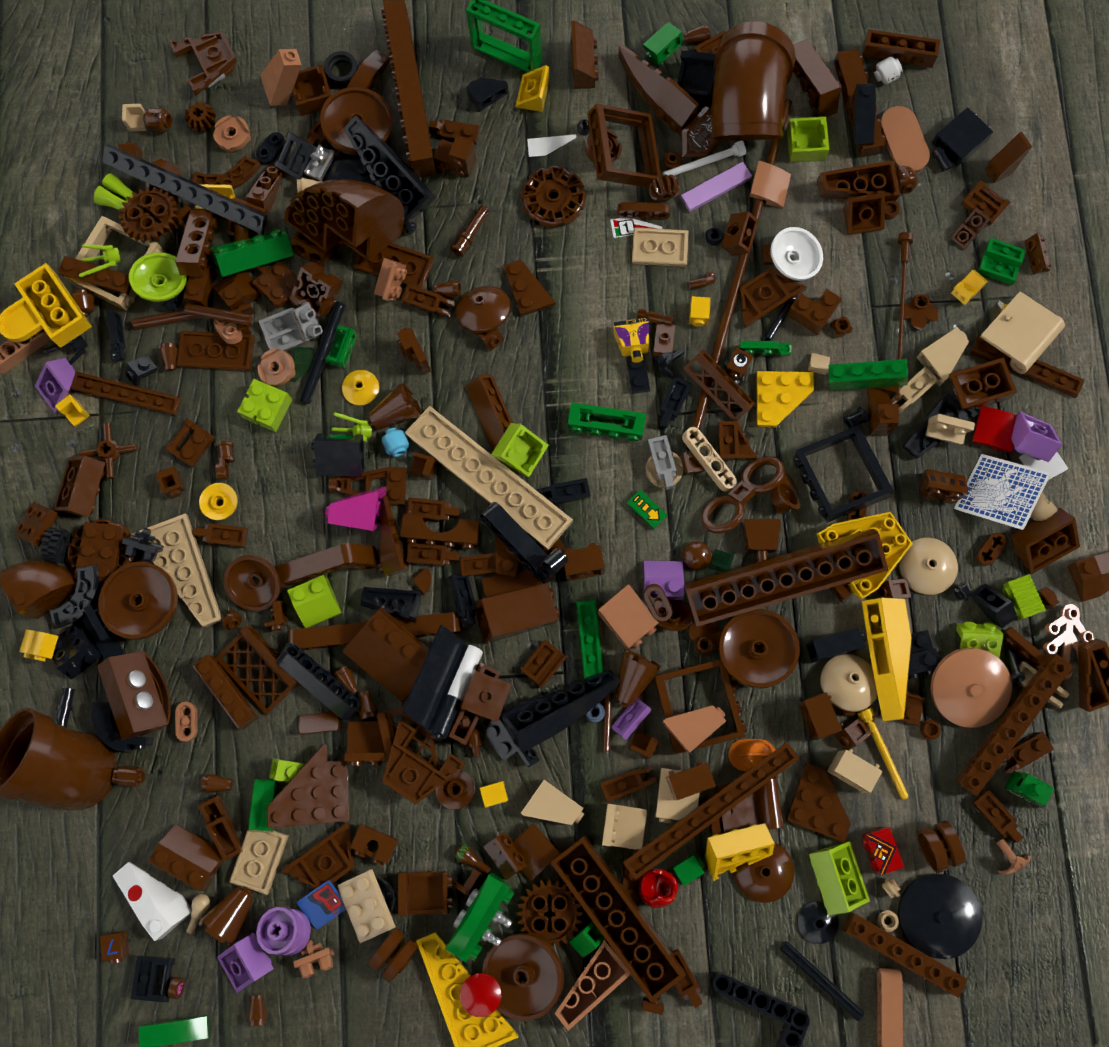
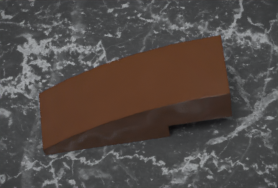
(220, 827)

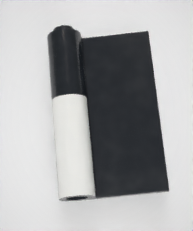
(442, 683)

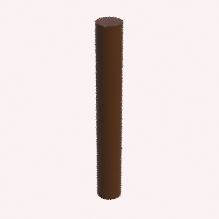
(607, 723)

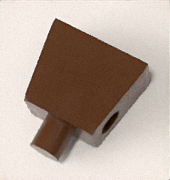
(761, 536)

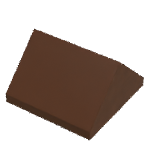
(864, 213)

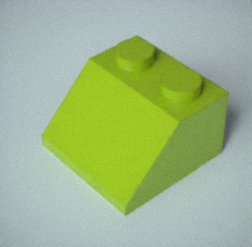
(314, 601)

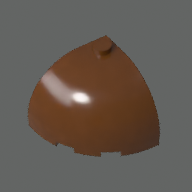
(37, 586)

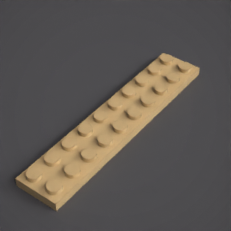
(488, 477)

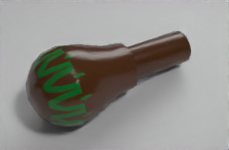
(465, 855)

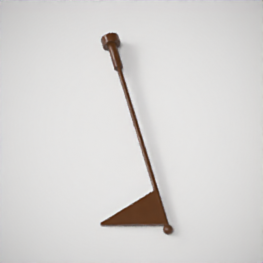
(904, 239)

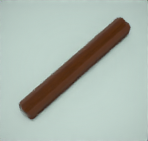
(218, 314)
(161, 319)

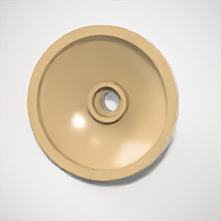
(920, 575)
(845, 692)

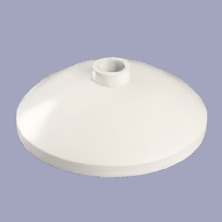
(802, 248)

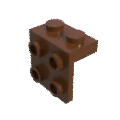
(364, 744)

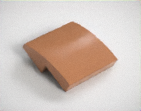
(770, 184)

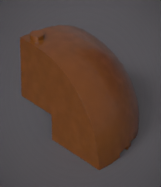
(347, 212)

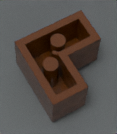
(456, 156)
(813, 314)

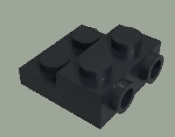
(922, 655)

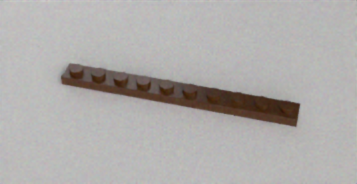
(710, 810)

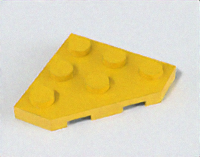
(780, 395)

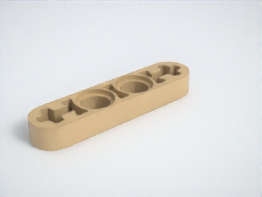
(706, 461)

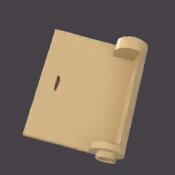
(1025, 334)

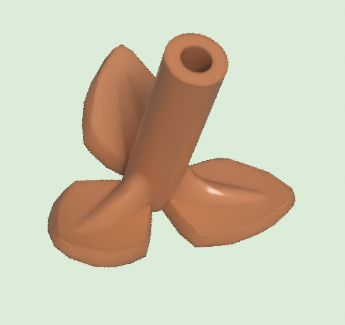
(1016, 862)

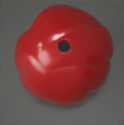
(658, 888)

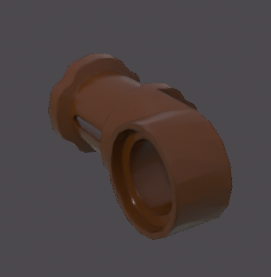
(225, 457)

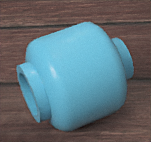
(395, 442)

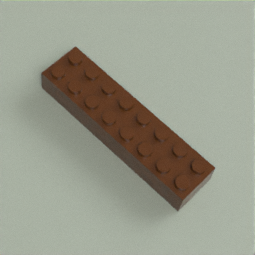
(618, 919)

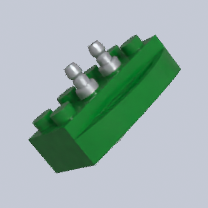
(474, 923)

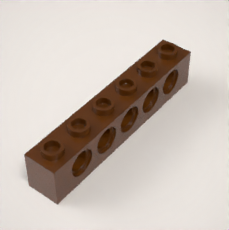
(904, 954)

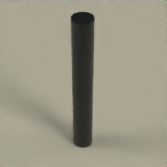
(780, 318)

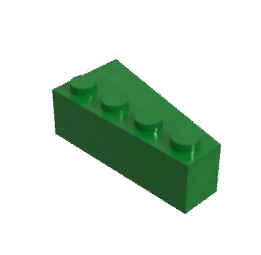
(251, 252)

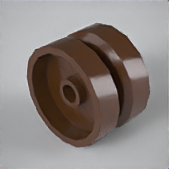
(941, 846)
(393, 955)

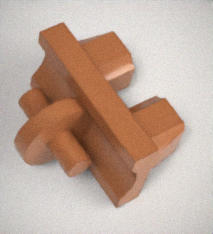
(324, 958)

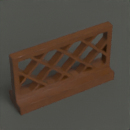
(266, 654)
(387, 730)

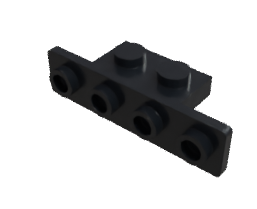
(102, 636)
(503, 743)

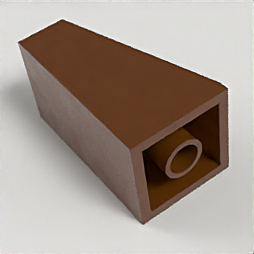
(516, 612)

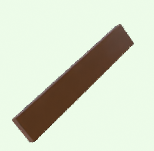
(1038, 371)
(125, 393)

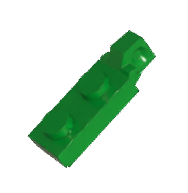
(765, 347)

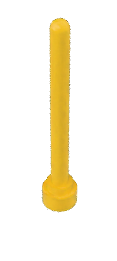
(867, 716)

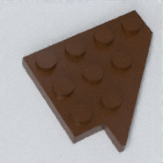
(313, 795)

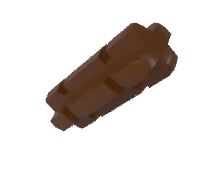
(655, 317)

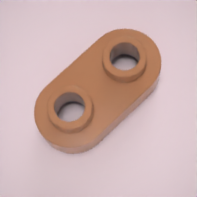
(228, 331)
(183, 722)

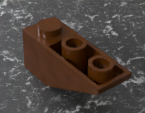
(266, 188)

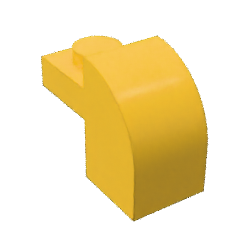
(969, 287)

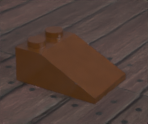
(983, 384)

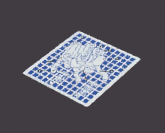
(1003, 491)

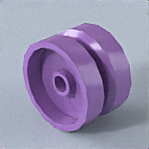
(283, 931)

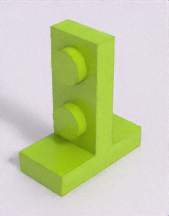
(284, 770)

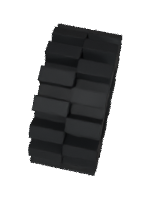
(55, 545)

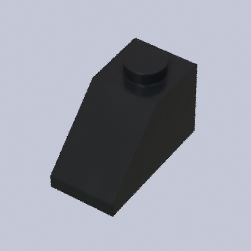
(486, 91)
(994, 605)

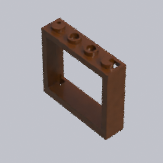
(601, 150)
(729, 689)

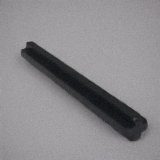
(822, 980)

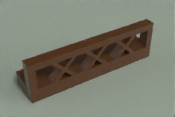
(724, 380)

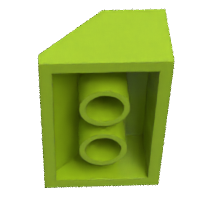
(839, 878)

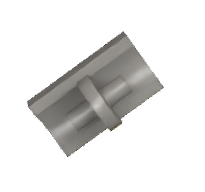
(319, 162)
(306, 321)

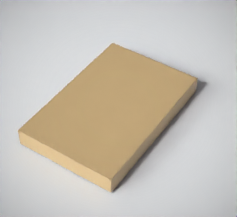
(660, 247)
(259, 860)

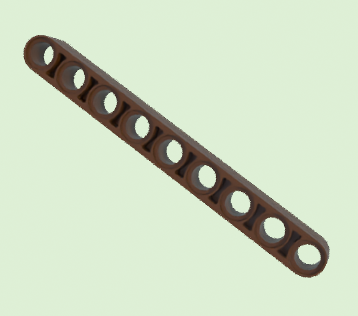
(344, 633)

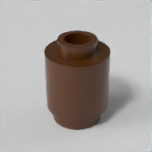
(128, 776)

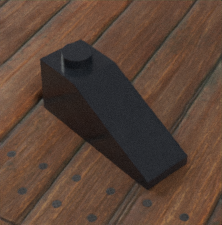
(864, 113)

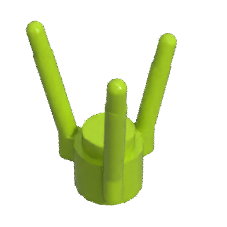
(110, 255)
(361, 428)

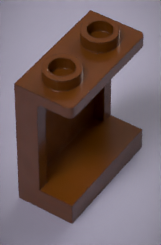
(424, 893)

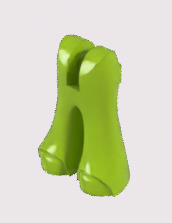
(105, 198)

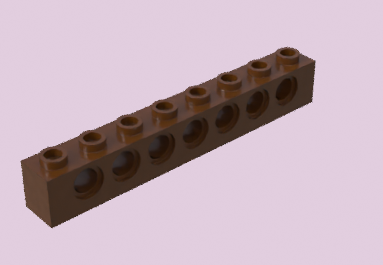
(1014, 723)

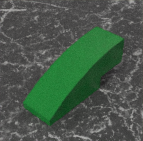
(173, 1031)

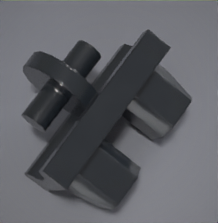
(145, 542)

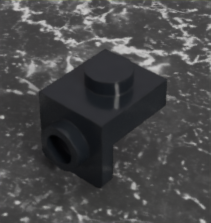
(139, 369)

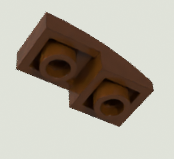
(970, 228)

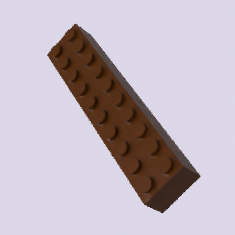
(408, 88)
(786, 577)

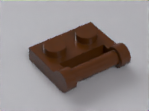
(976, 199)
(195, 445)

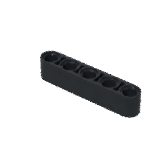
(318, 681)

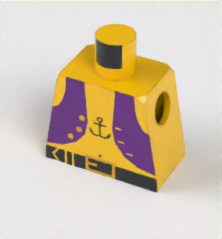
(632, 337)

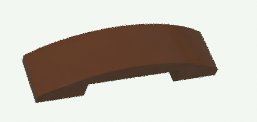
(369, 69)

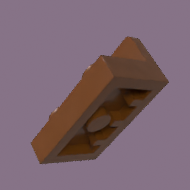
(505, 855)

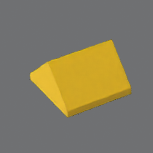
(533, 89)

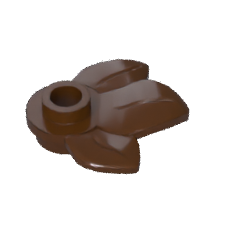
(920, 314)
(705, 633)

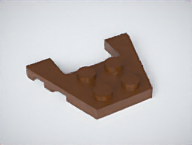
(213, 54)
(410, 774)

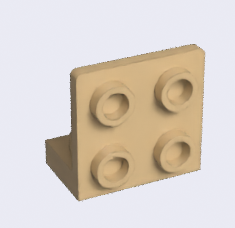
(624, 826)

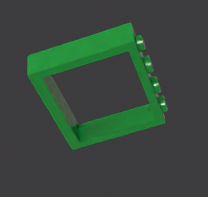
(507, 21)

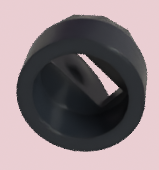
(581, 131)

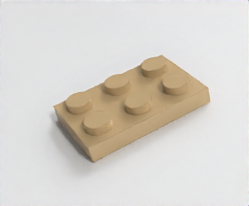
(366, 906)

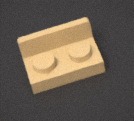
(948, 428)

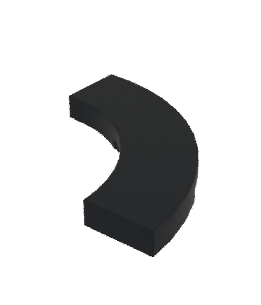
(84, 595)

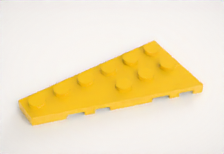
(447, 978)

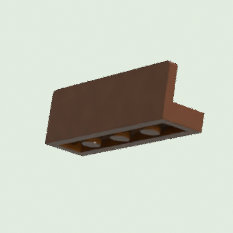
(489, 407)

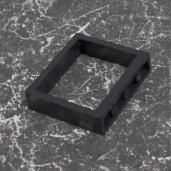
(869, 460)

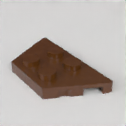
(766, 294)
(326, 860)

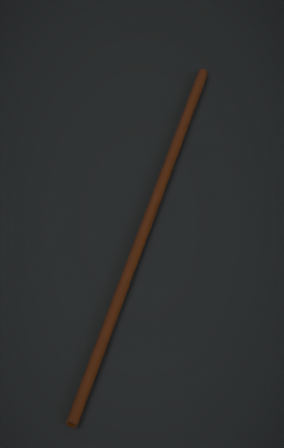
(735, 287)

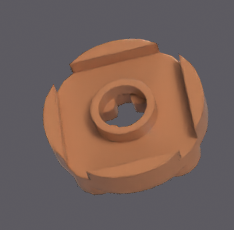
(234, 142)
(283, 374)

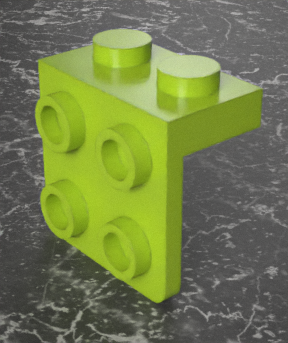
(981, 636)

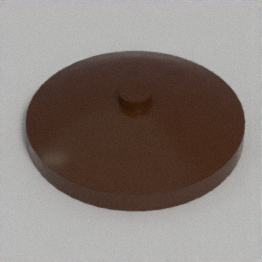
(347, 103)
(138, 600)
(759, 648)
(527, 976)

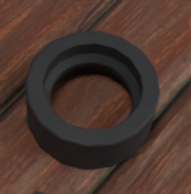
(340, 57)

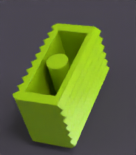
(1024, 597)

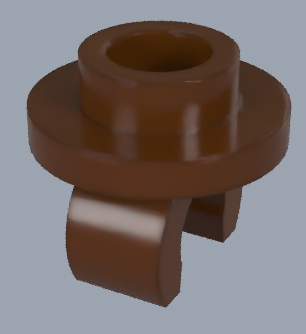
(232, 620)

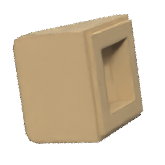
(819, 364)

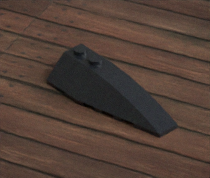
(389, 170)
(548, 715)

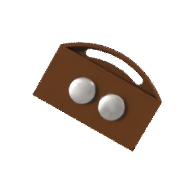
(135, 694)

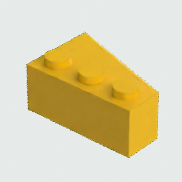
(736, 848)

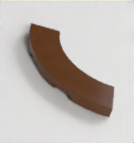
(235, 177)

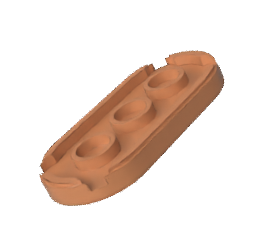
(904, 138)

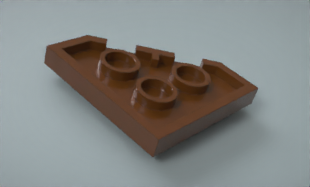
(818, 805)

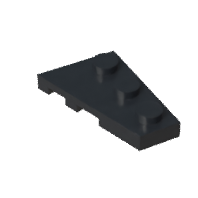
(396, 602)

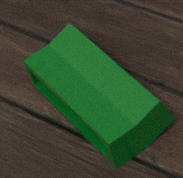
(262, 794)

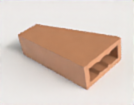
(281, 76)

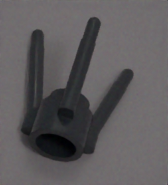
(77, 344)

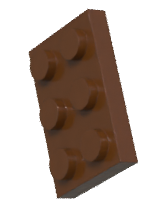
(100, 546)

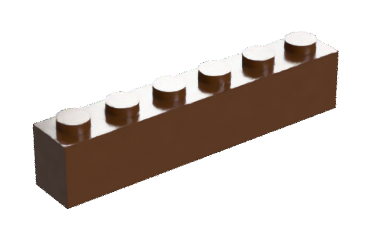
(850, 73)

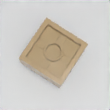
(854, 771)

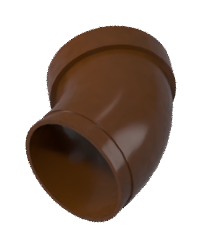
(751, 82)
(53, 763)

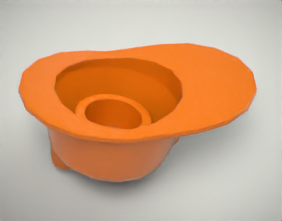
(748, 752)

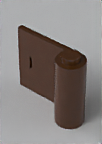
(758, 808)

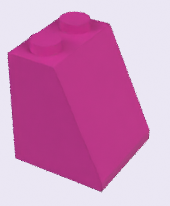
(358, 510)

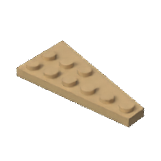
(186, 567)

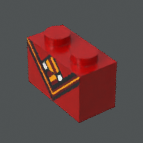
(882, 851)

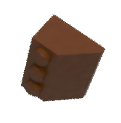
(583, 56)
(79, 486)
(1046, 540)
(187, 858)

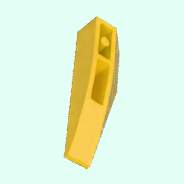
(889, 652)

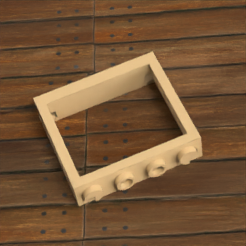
(98, 237)

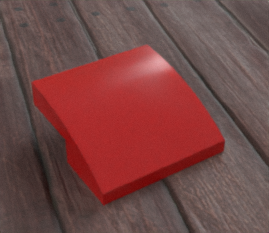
(995, 429)

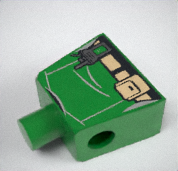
(1031, 789)

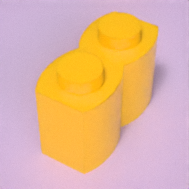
(38, 645)

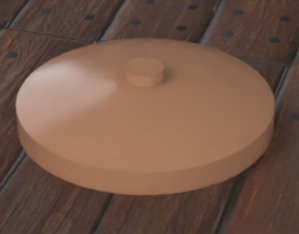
(971, 687)

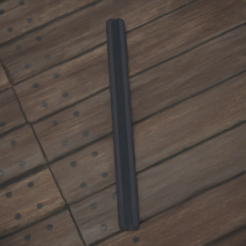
(322, 352)

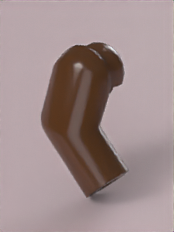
(709, 279)

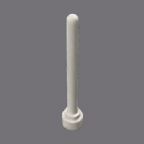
(737, 149)

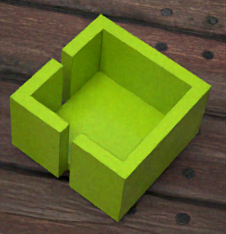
(266, 404)

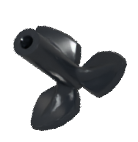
(665, 361)

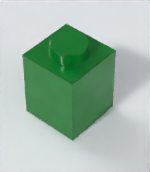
(689, 869)
(587, 939)

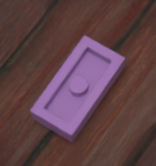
(631, 719)

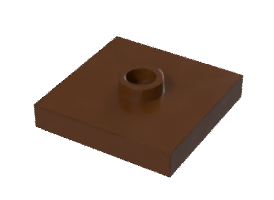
(485, 696)

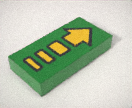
(647, 509)

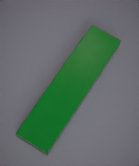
(589, 638)

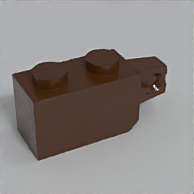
(200, 287)

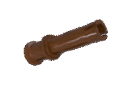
(466, 237)

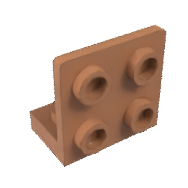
(390, 280)

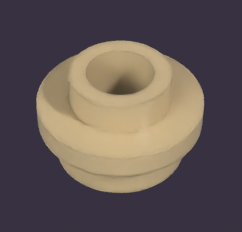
(891, 887)
(894, 920)

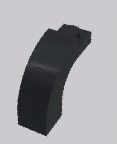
(108, 733)

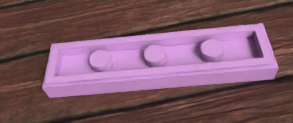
(716, 186)

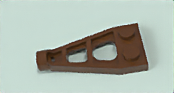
(395, 489)

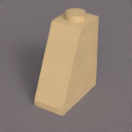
(944, 354)
(553, 805)

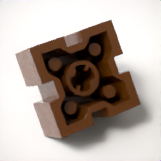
(316, 288)

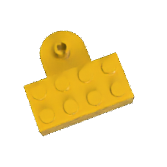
(44, 306)

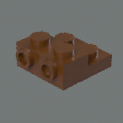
(410, 348)

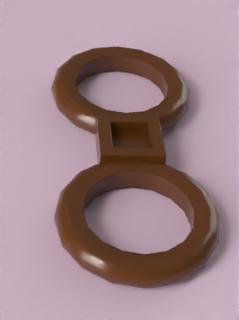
(742, 494)

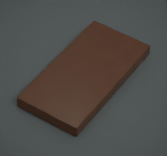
(417, 264)
(211, 352)

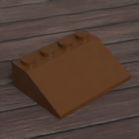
(388, 653)

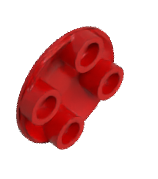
(480, 995)

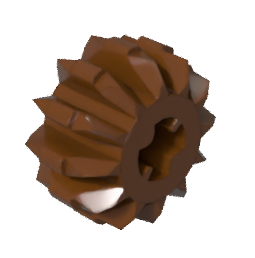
(200, 116)
(664, 188)

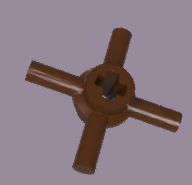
(112, 455)

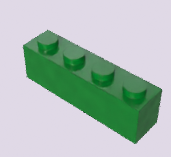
(868, 374)

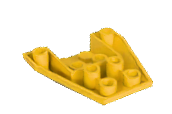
(893, 540)

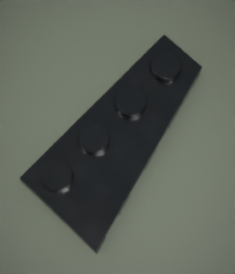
(948, 405)

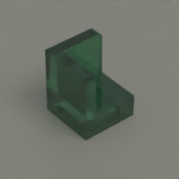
(721, 561)

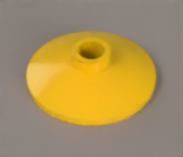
(363, 395)
(212, 495)

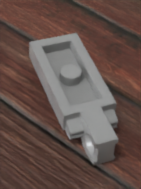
(663, 460)

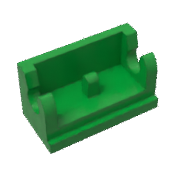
(663, 43)
(341, 347)

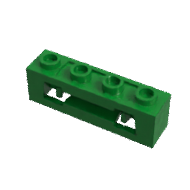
(580, 417)

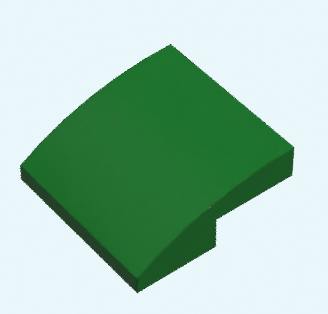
(1001, 261)

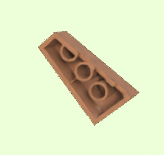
(594, 984)

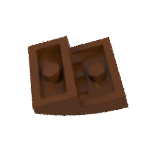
(536, 851)

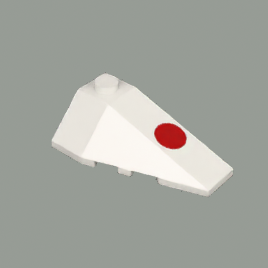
(152, 901)

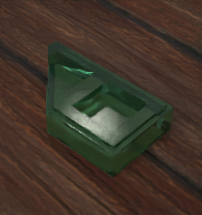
(303, 361)

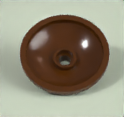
(483, 309)
(245, 589)
(770, 887)

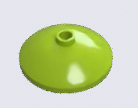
(156, 269)

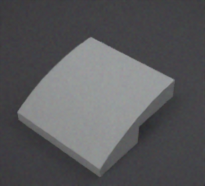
(281, 331)

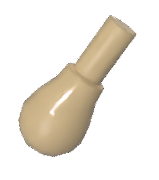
(200, 905)

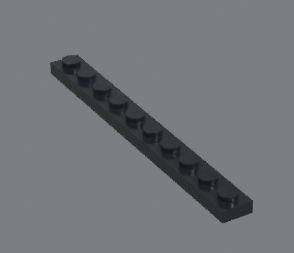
(184, 188)

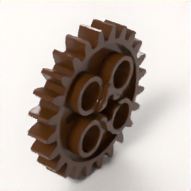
(141, 224)
(567, 913)

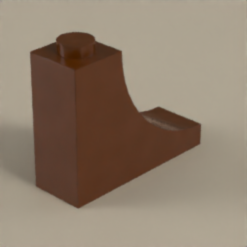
(881, 412)

